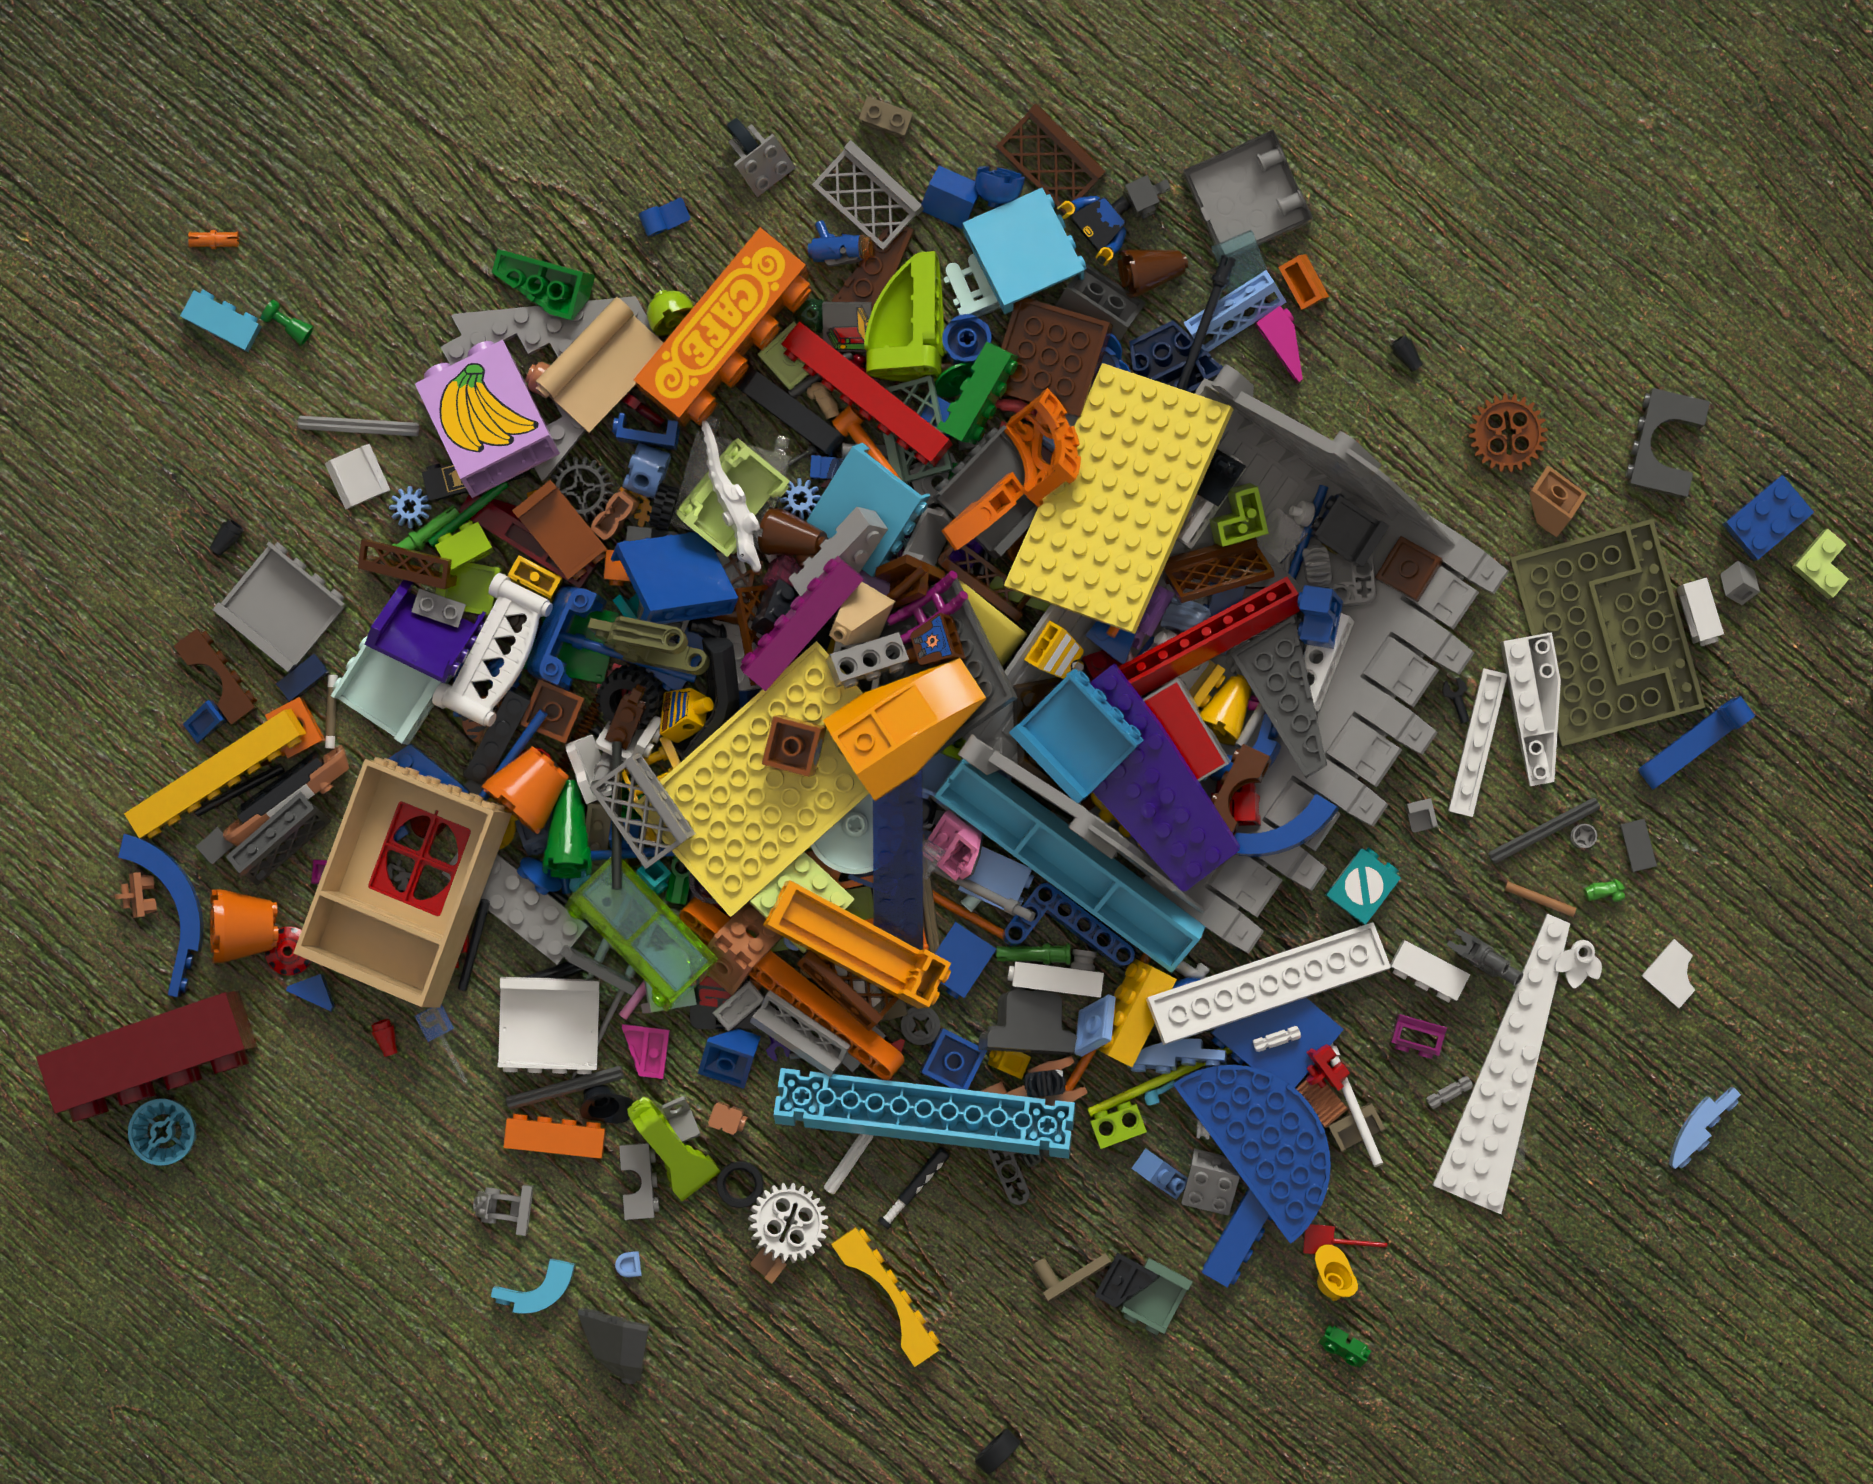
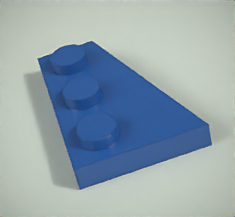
(1116, 647)

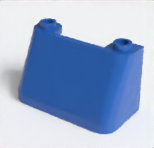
(543, 657)

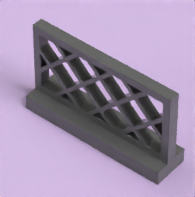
(267, 839)

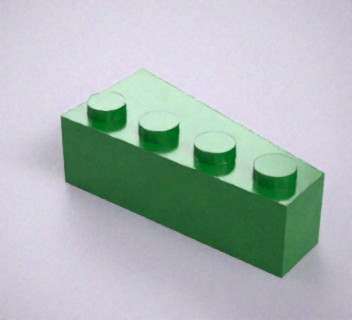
(979, 394)

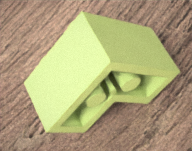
(1816, 564)

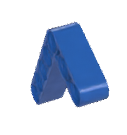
(1695, 741)
(1070, 923)

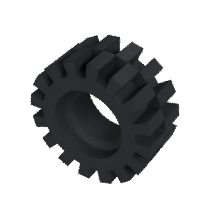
(663, 506)

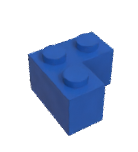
(1322, 616)

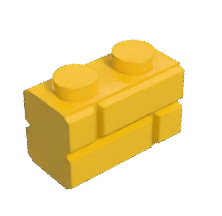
(535, 578)

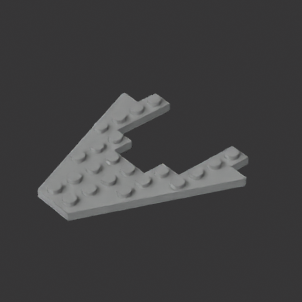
(536, 331)

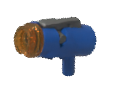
(839, 250)

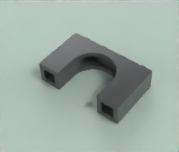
(1646, 470)

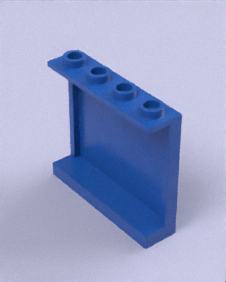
(677, 577)
(1286, 1060)

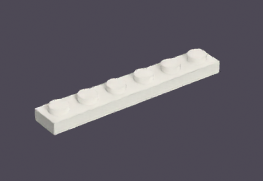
(1477, 742)

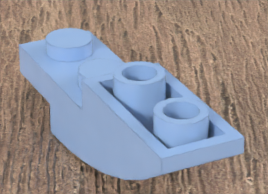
(1165, 1057)
(1693, 1133)

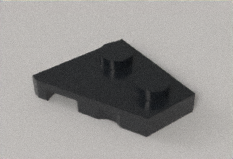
(1124, 1281)

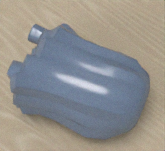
(1184, 615)

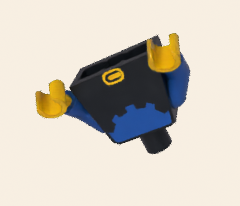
(1099, 222)

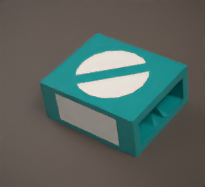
(1363, 885)

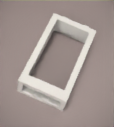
(1056, 979)

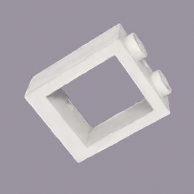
(1700, 612)

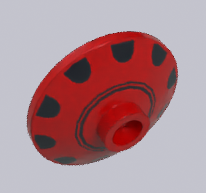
(282, 963)

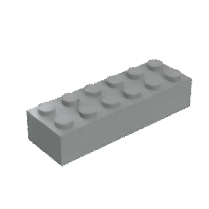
(530, 914)

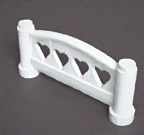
(510, 601)

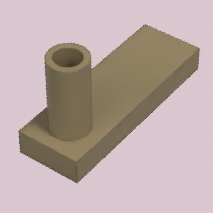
(598, 830)
(1057, 1288)

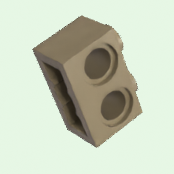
(885, 118)

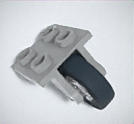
(763, 163)

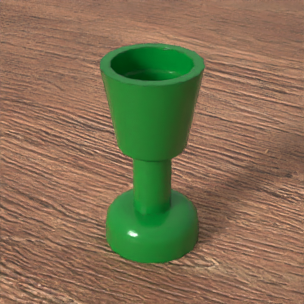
(294, 328)

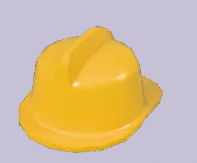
(1335, 1273)

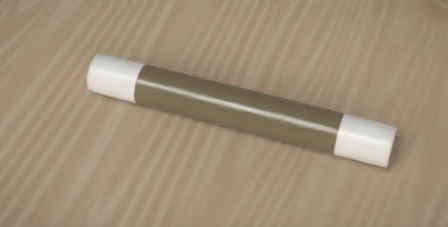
(331, 714)

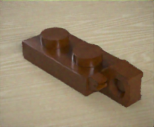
(627, 717)

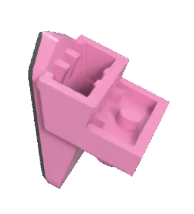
(961, 845)

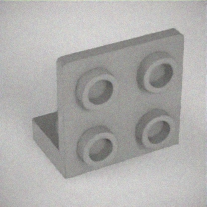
(1210, 1183)

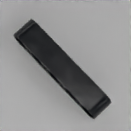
(790, 412)

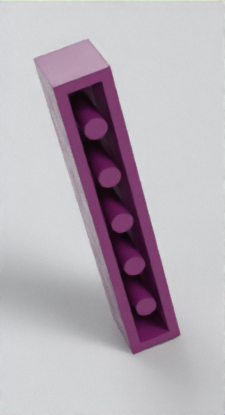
(801, 623)

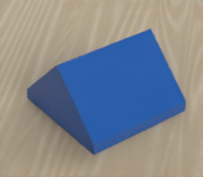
(950, 197)

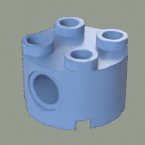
(647, 470)

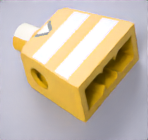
(1055, 651)

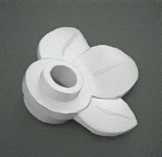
(1577, 966)

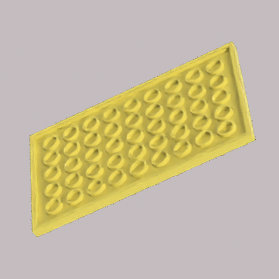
(1112, 529)
(754, 815)

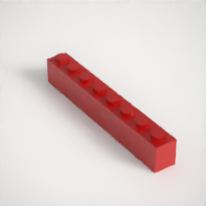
(866, 394)
(1212, 637)

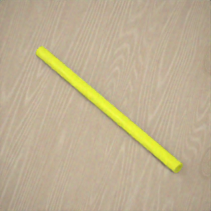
(1145, 1087)

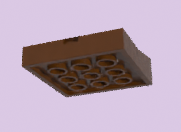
(1054, 352)

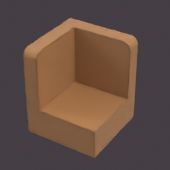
(767, 1266)

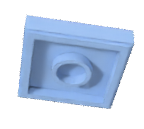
(1095, 1025)

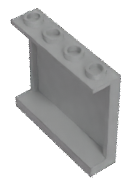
(281, 607)

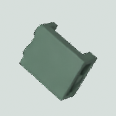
(1159, 1300)

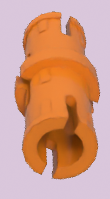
(213, 239)

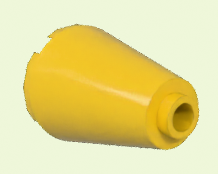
(1228, 709)

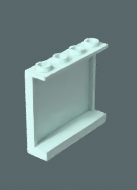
(387, 692)

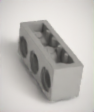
(876, 652)

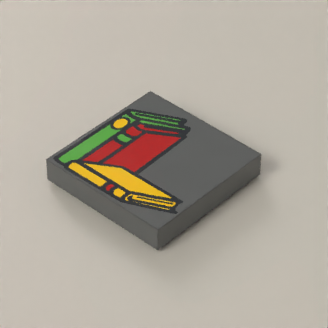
(846, 324)

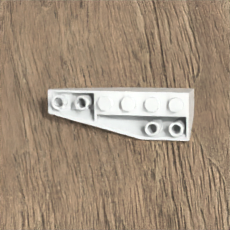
(1535, 699)

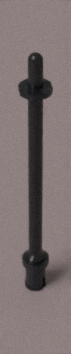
(1219, 281)

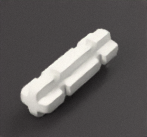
(1276, 1039)

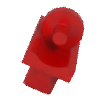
(1333, 1075)

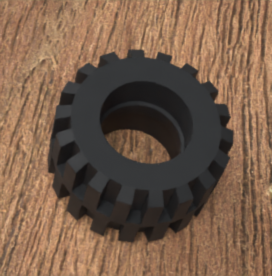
(628, 678)

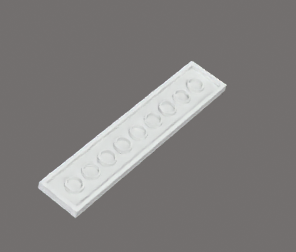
(1268, 983)

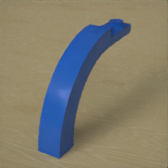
(1290, 835)
(185, 899)

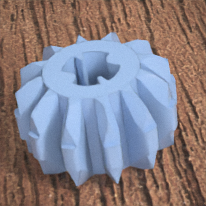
(803, 507)
(418, 508)

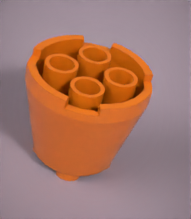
(528, 788)
(241, 925)

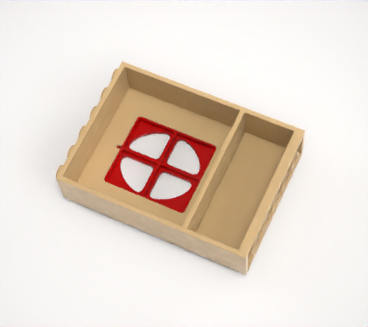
(357, 914)

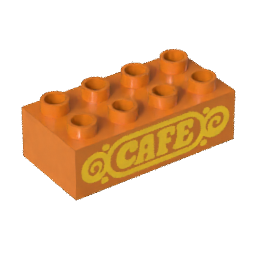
(723, 327)

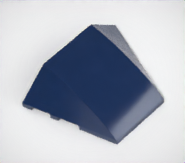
(1163, 354)

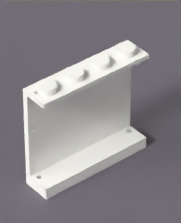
(548, 1024)

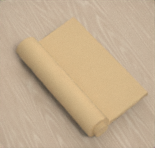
(599, 365)

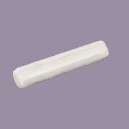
(847, 1163)

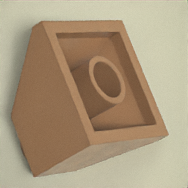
(1555, 500)

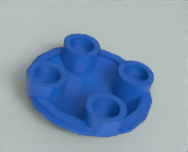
(532, 870)

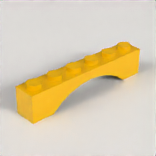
(856, 1253)

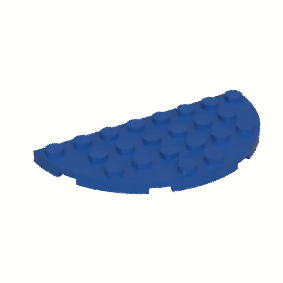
(1267, 1137)

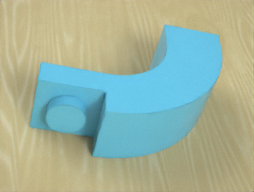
(555, 1284)

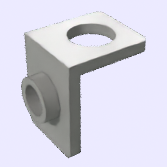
(681, 1119)

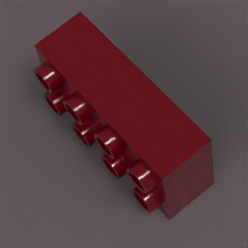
(147, 1051)

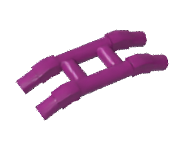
(933, 594)

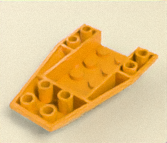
(904, 724)

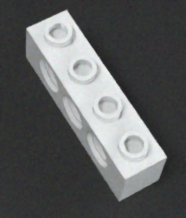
(1324, 671)

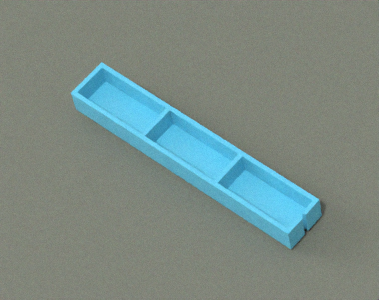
(1071, 863)

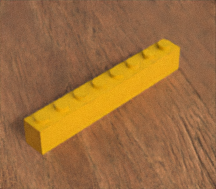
(215, 773)

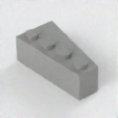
(853, 543)

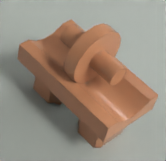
(137, 884)

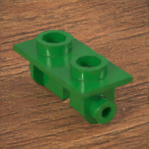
(1334, 1342)

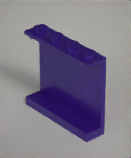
(419, 640)

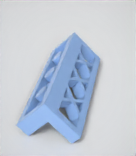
(1233, 307)

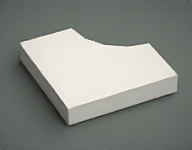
(1670, 975)

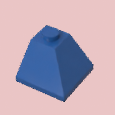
(729, 1057)

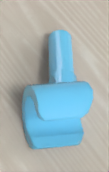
(1152, 1097)

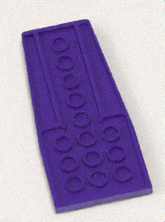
(1160, 796)

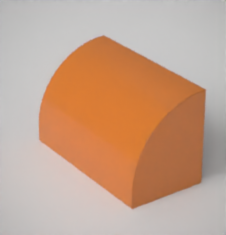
(1303, 281)

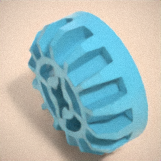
(149, 1149)

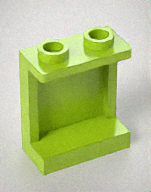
(472, 587)

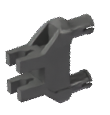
(1485, 958)

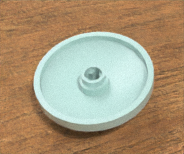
(849, 842)

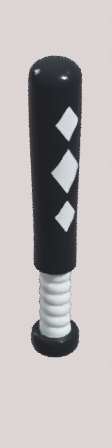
(929, 1169)

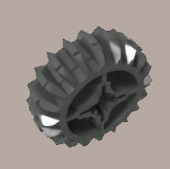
(602, 486)

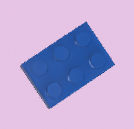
(1768, 518)

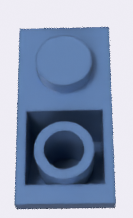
(1160, 1173)

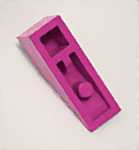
(1281, 337)

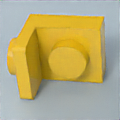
(1009, 1062)

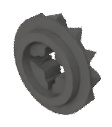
(920, 1037)

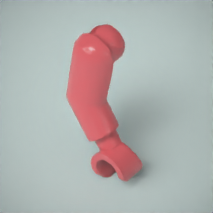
(1013, 405)

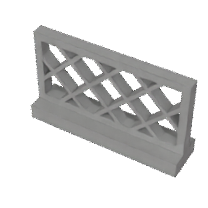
(882, 180)
(660, 801)

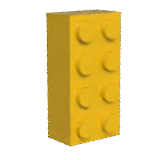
(1132, 1014)

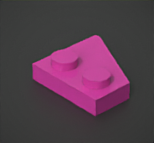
(648, 1049)

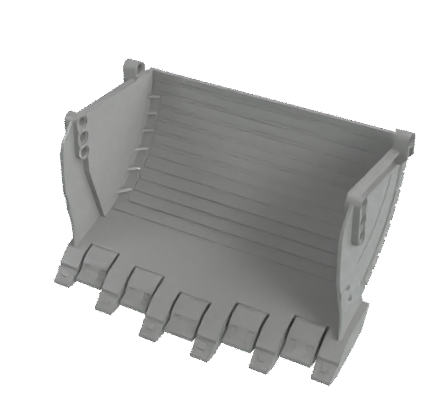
(1360, 705)

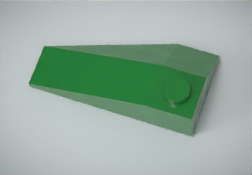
(551, 286)

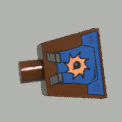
(935, 642)

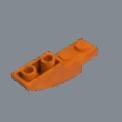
(984, 512)

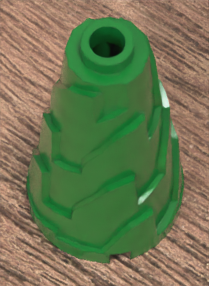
(567, 838)

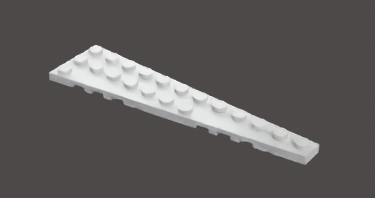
(1490, 1127)

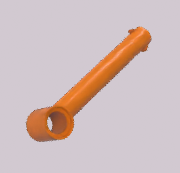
(849, 423)

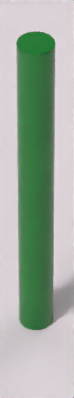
(469, 512)

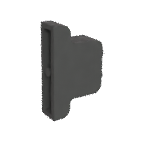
(1029, 1024)

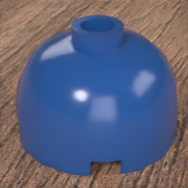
(998, 185)

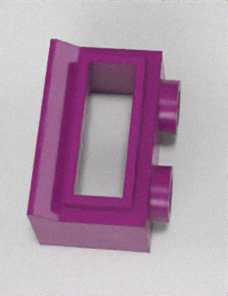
(1422, 1026)

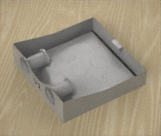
(1248, 191)

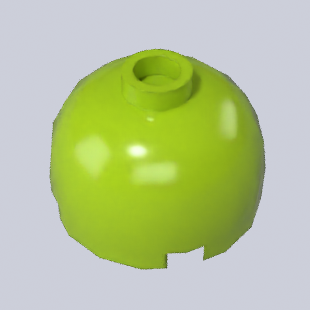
(667, 311)

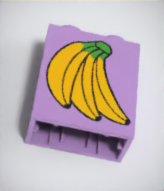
(486, 417)

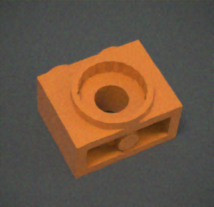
(313, 733)

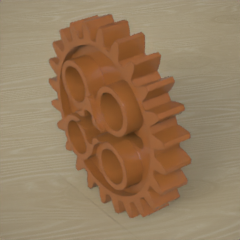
(1530, 432)

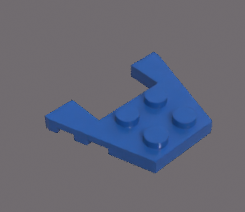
(414, 758)

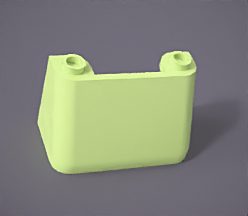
(742, 467)

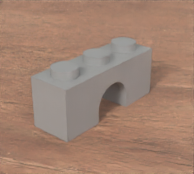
(640, 1159)

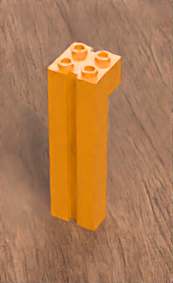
(857, 946)

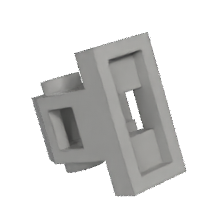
(486, 1204)

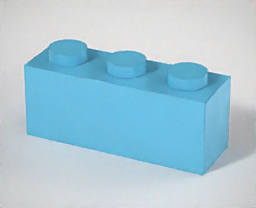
(221, 320)

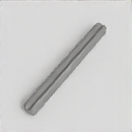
(358, 426)

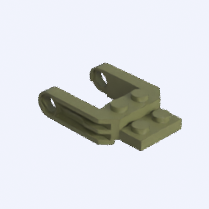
(649, 644)

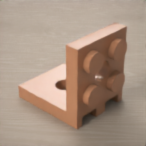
(739, 950)

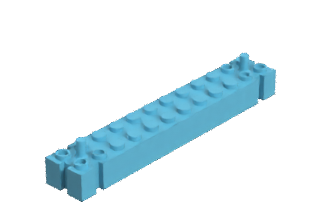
(924, 1113)

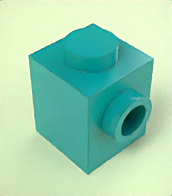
(655, 876)

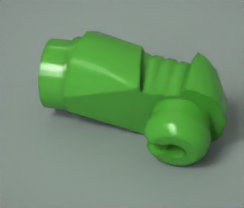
(1601, 890)

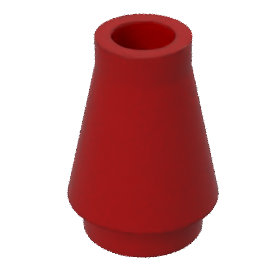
(384, 1035)

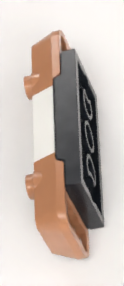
(307, 776)

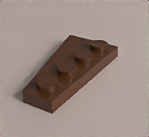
(876, 270)

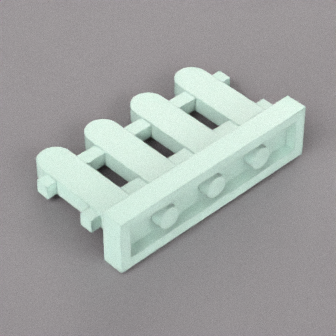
(964, 296)

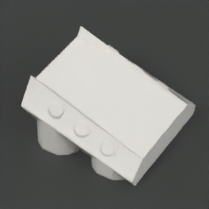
(357, 476)

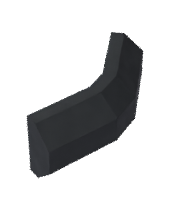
(722, 689)

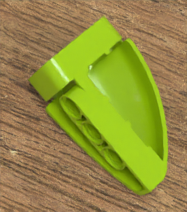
(908, 323)

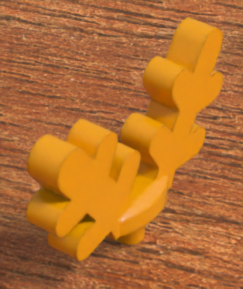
(645, 507)

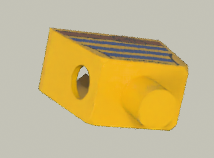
(683, 713)

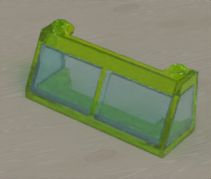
(643, 933)

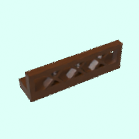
(403, 569)
(979, 586)

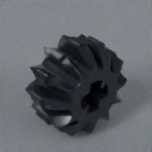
(1045, 1083)

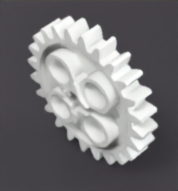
(808, 1232)

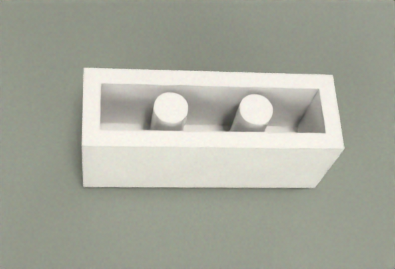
(1429, 971)

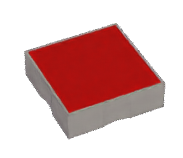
(1186, 728)

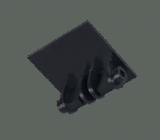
(1220, 477)

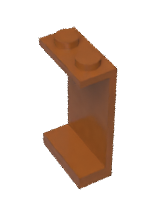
(560, 530)

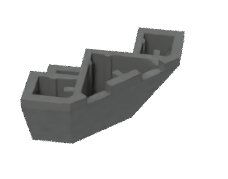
(616, 1343)

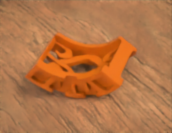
(1065, 463)

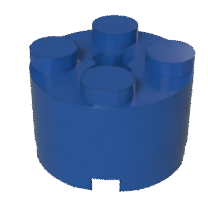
(961, 328)

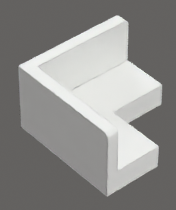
(584, 757)

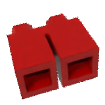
(1244, 805)

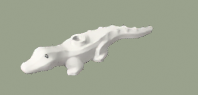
(733, 504)

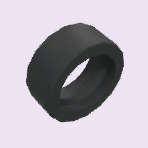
(721, 1181)
(997, 1451)

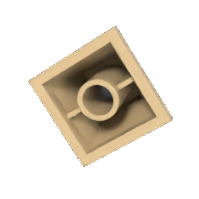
(861, 616)

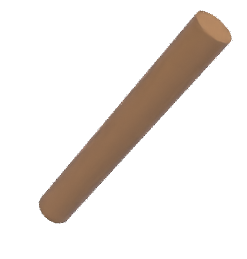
(1540, 899)

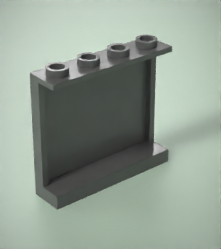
(976, 477)

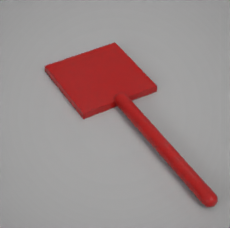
(1320, 1235)

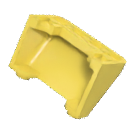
(1001, 632)

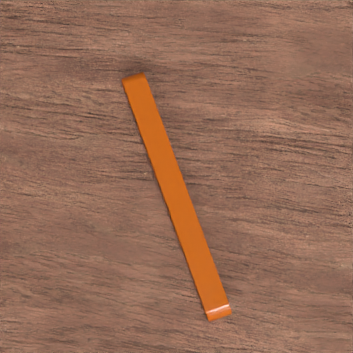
(802, 994)

